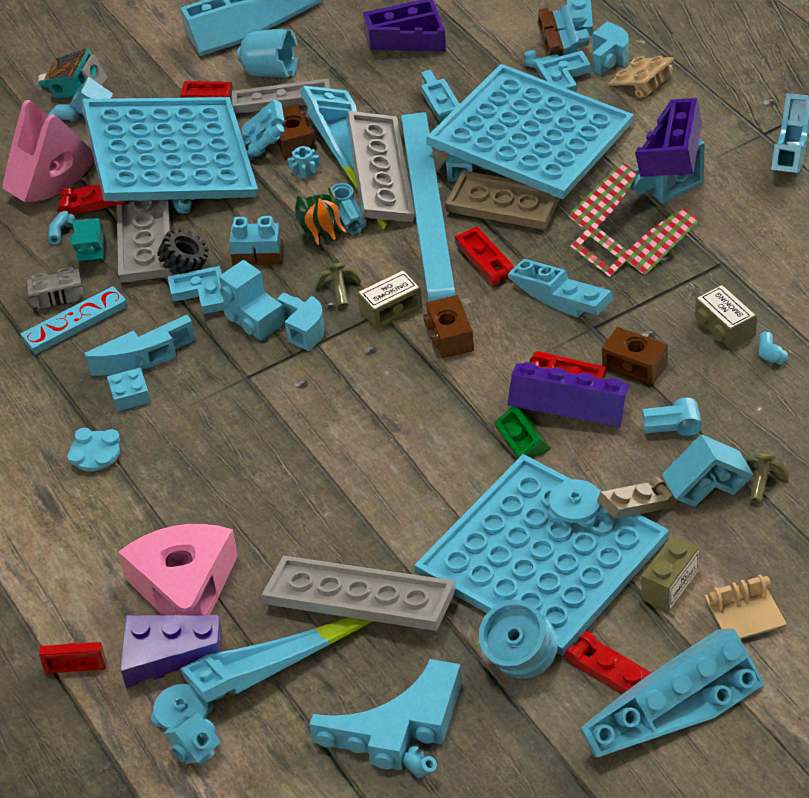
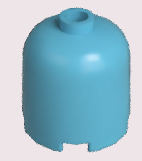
(269, 53)

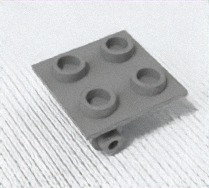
(64, 279)

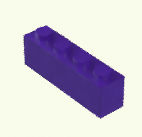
(568, 394)

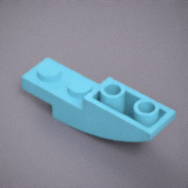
(555, 289)
(143, 351)

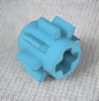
(303, 162)

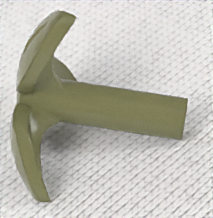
(338, 274)
(763, 464)

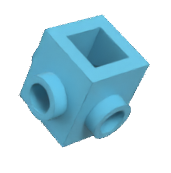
(192, 738)

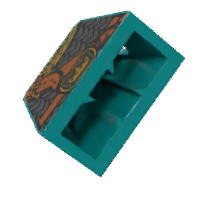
(65, 74)

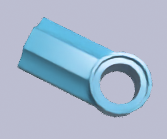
(350, 213)
(682, 416)

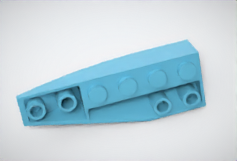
(224, 23)
(677, 695)

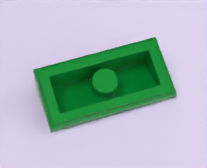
(521, 433)

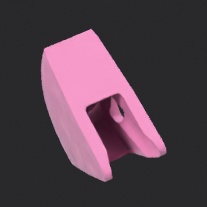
(44, 156)
(181, 567)

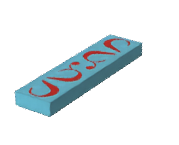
(73, 320)

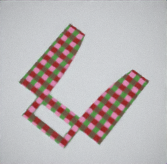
(646, 250)

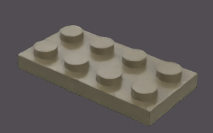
(501, 200)

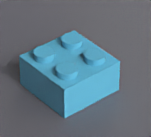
(128, 389)

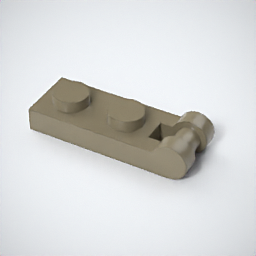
(637, 499)

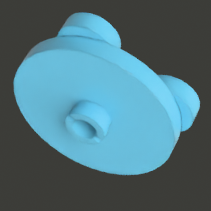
(94, 449)
(574, 503)
(175, 703)

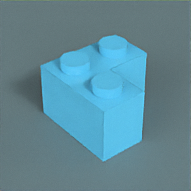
(248, 303)
(703, 468)

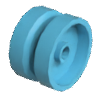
(518, 639)

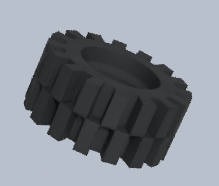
(182, 251)

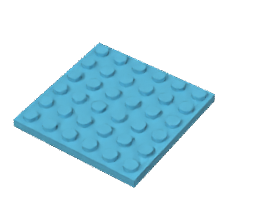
(530, 130)
(168, 149)
(515, 552)

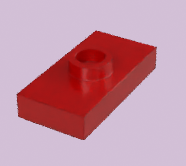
(203, 89)
(72, 657)

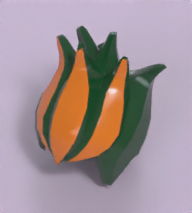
(319, 216)

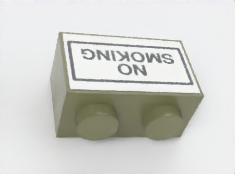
(390, 299)
(725, 316)
(670, 573)

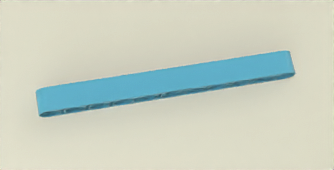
(427, 208)

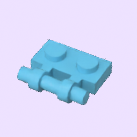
(263, 129)

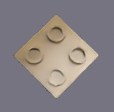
(645, 74)
(746, 607)

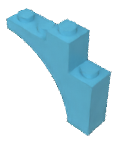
(387, 731)

